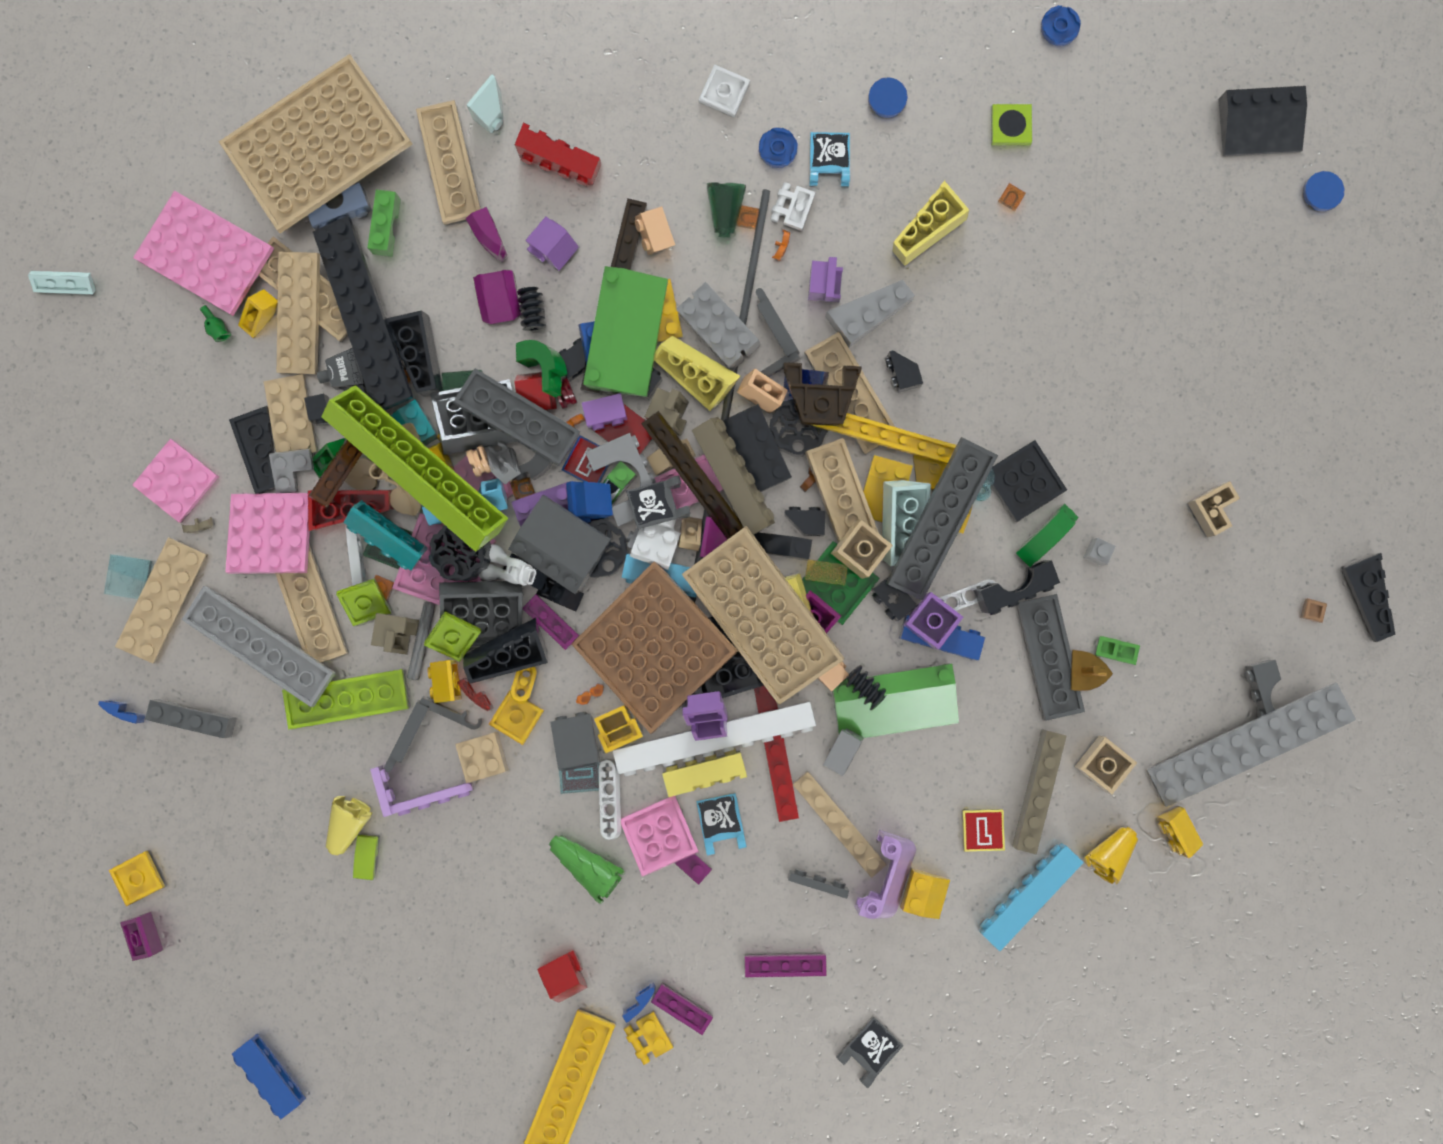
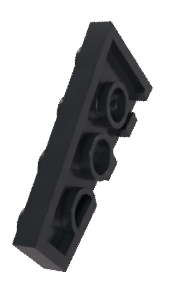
(255, 444)
(1371, 596)

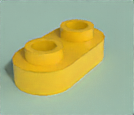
(524, 684)

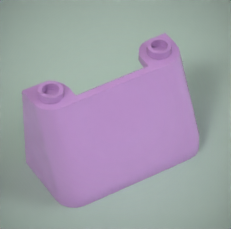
(885, 904)

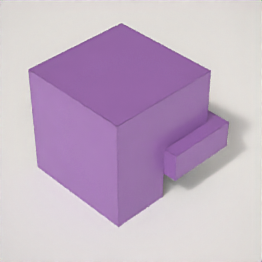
(551, 243)
(825, 281)
(706, 716)

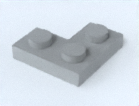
(284, 467)

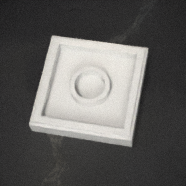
(724, 91)

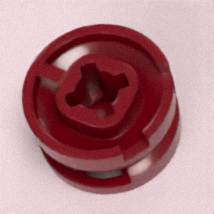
(567, 394)

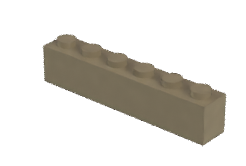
(733, 475)
(1039, 791)

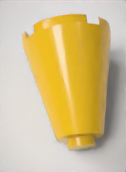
(1113, 855)

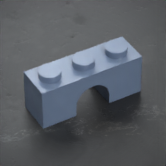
(354, 205)

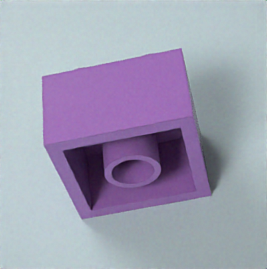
(933, 621)

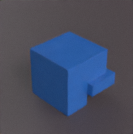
(589, 500)

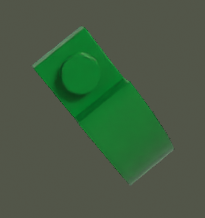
(535, 353)
(1048, 535)

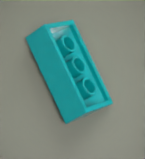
(385, 535)

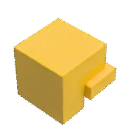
(617, 728)

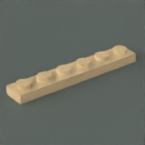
(839, 824)

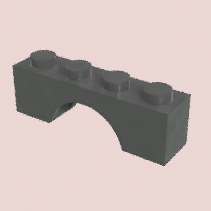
(1263, 678)
(190, 719)

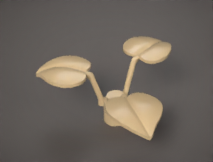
(365, 476)

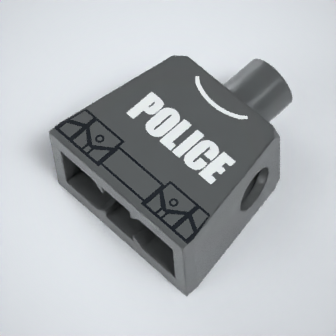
(342, 371)

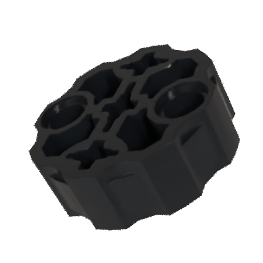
(785, 444)
(617, 557)
(463, 571)

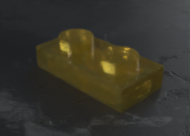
(826, 572)

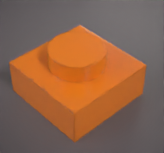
(385, 586)

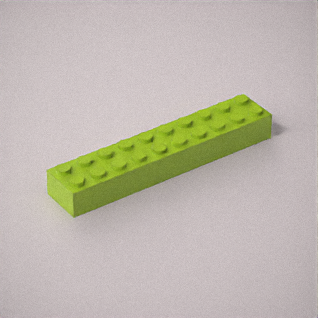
(414, 467)

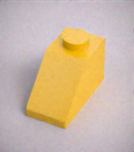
(257, 312)

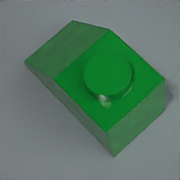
(325, 456)

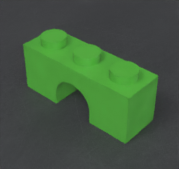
(381, 235)

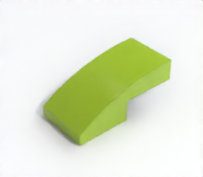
(365, 857)

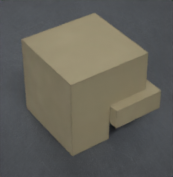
(671, 406)
(393, 632)

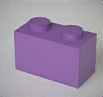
(604, 412)

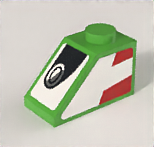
(619, 480)

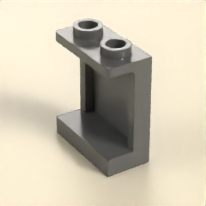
(574, 742)

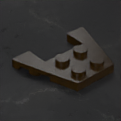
(821, 403)

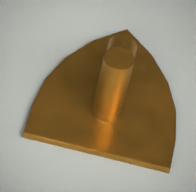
(1088, 671)

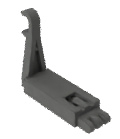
(780, 333)
(414, 722)

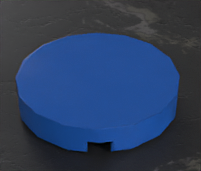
(1060, 25)
(887, 97)
(778, 147)
(1323, 191)

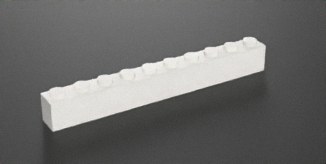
(739, 731)

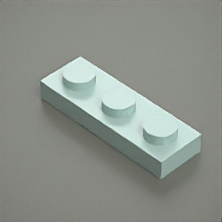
(61, 282)

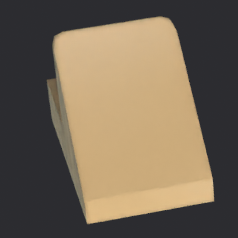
(690, 533)

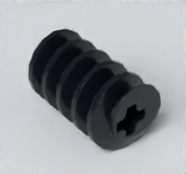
(530, 308)
(865, 687)

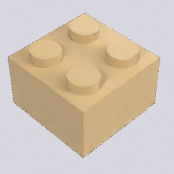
(861, 549)
(482, 757)
(1105, 764)

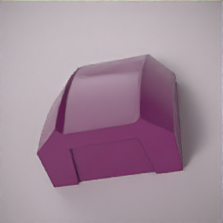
(487, 233)
(497, 296)

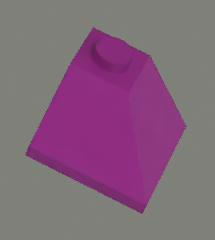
(711, 538)

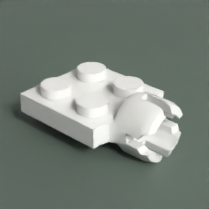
(656, 544)

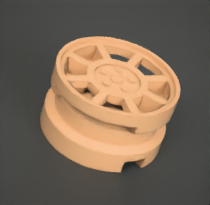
(478, 461)

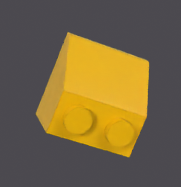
(444, 681)
(924, 894)

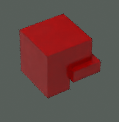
(530, 387)
(563, 977)

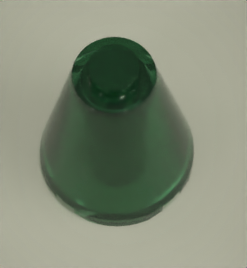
(725, 206)

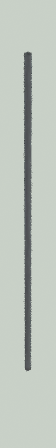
(743, 317)

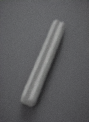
(422, 634)

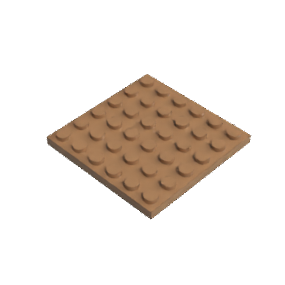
(654, 647)

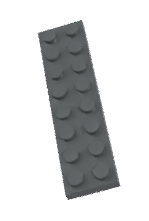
(942, 518)

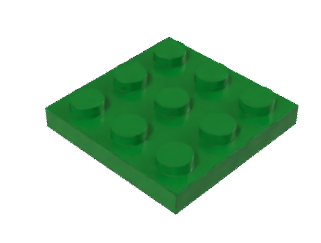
(839, 597)

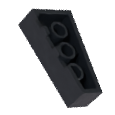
(417, 349)
(506, 654)

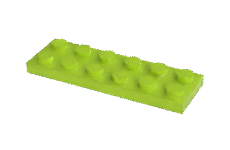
(350, 700)

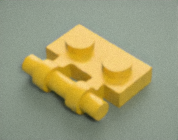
(654, 1034)

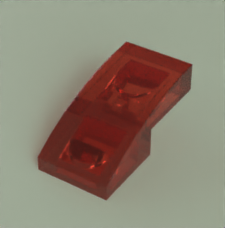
(479, 699)

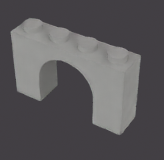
(624, 450)

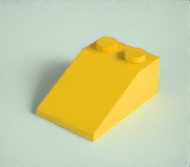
(880, 471)

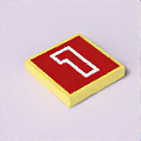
(983, 830)

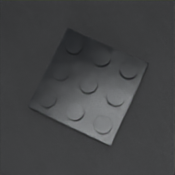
(1026, 481)

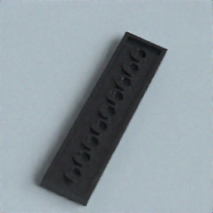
(362, 314)

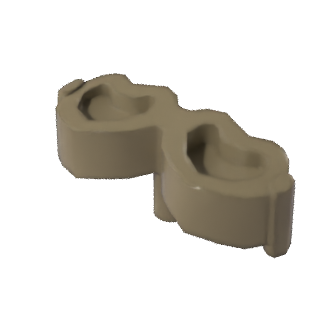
(204, 525)

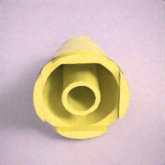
(345, 823)

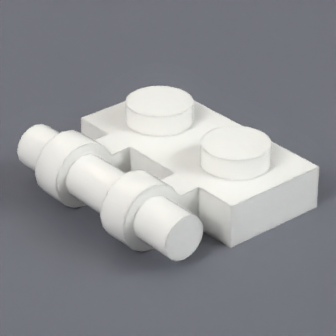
(798, 209)

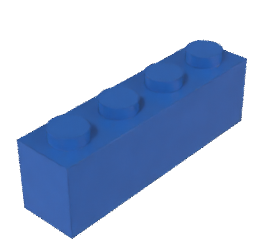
(959, 642)
(268, 1076)

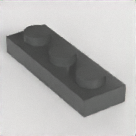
(818, 882)

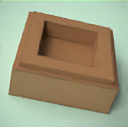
(1313, 610)

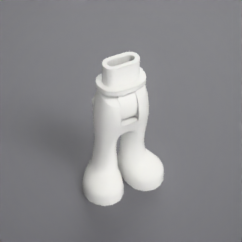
(516, 571)

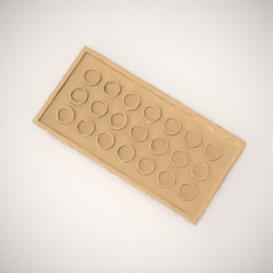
(763, 615)

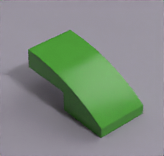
(1117, 650)

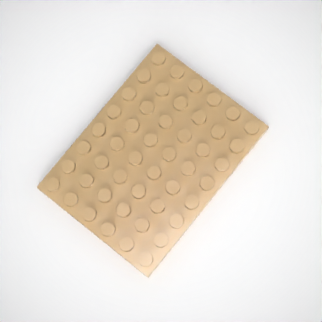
(315, 143)

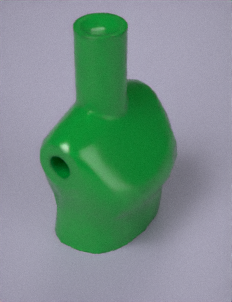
(214, 326)

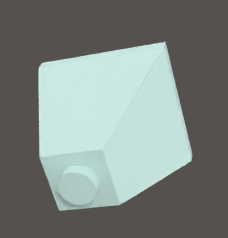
(487, 105)

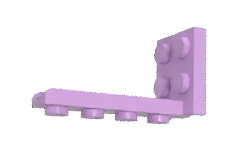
(387, 795)

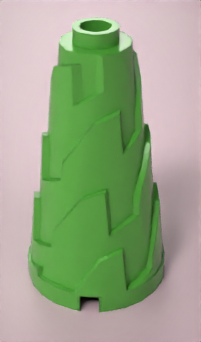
(589, 869)

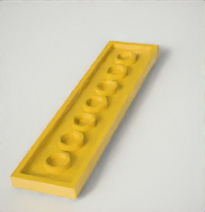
(571, 1080)

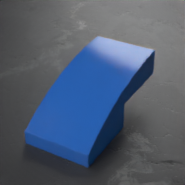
(118, 710)
(642, 998)

